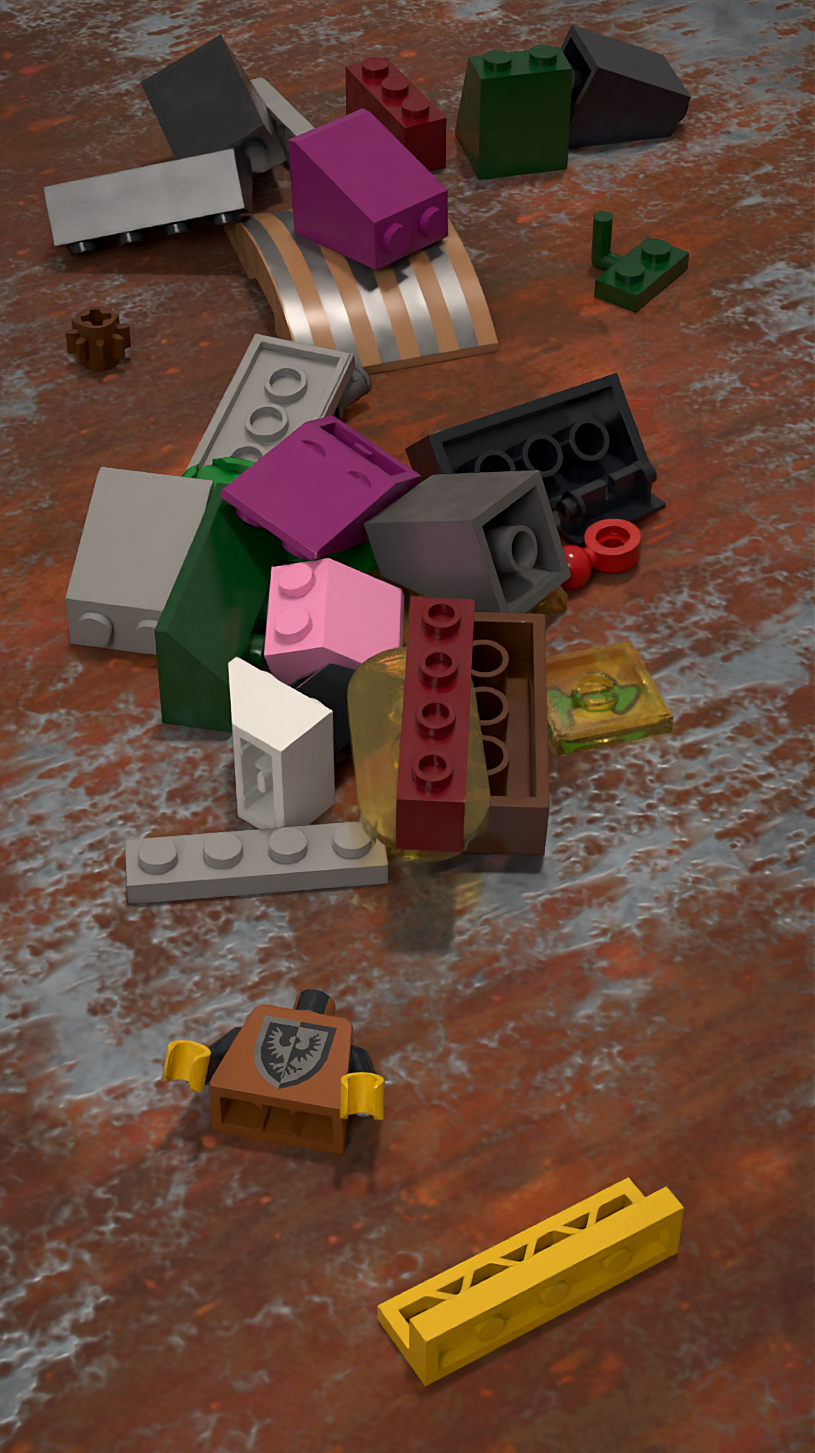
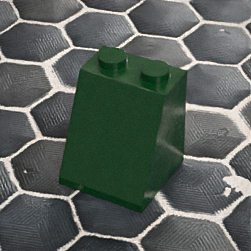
(516, 112)

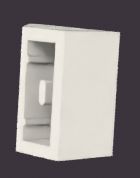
(279, 750)

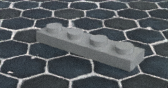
(253, 862)

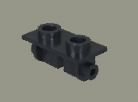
(625, 498)

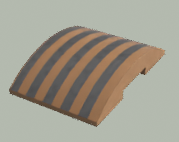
(388, 317)

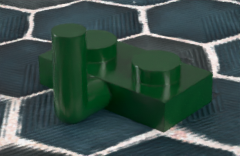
(639, 274)

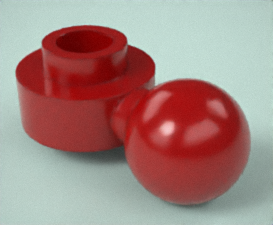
(608, 547)

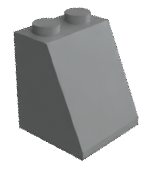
(131, 556)

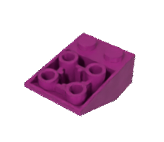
(319, 488)

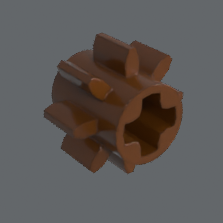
(98, 338)

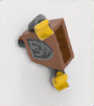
(284, 1075)

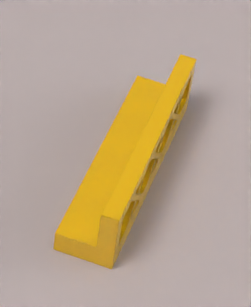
(539, 1287)

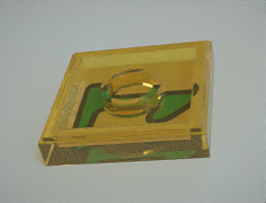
(602, 699)

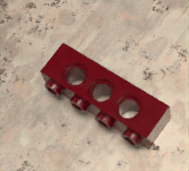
(435, 725)

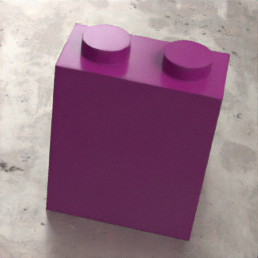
(364, 192)

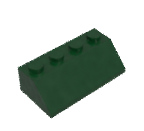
(215, 616)

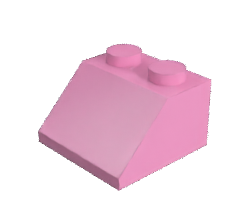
(328, 615)

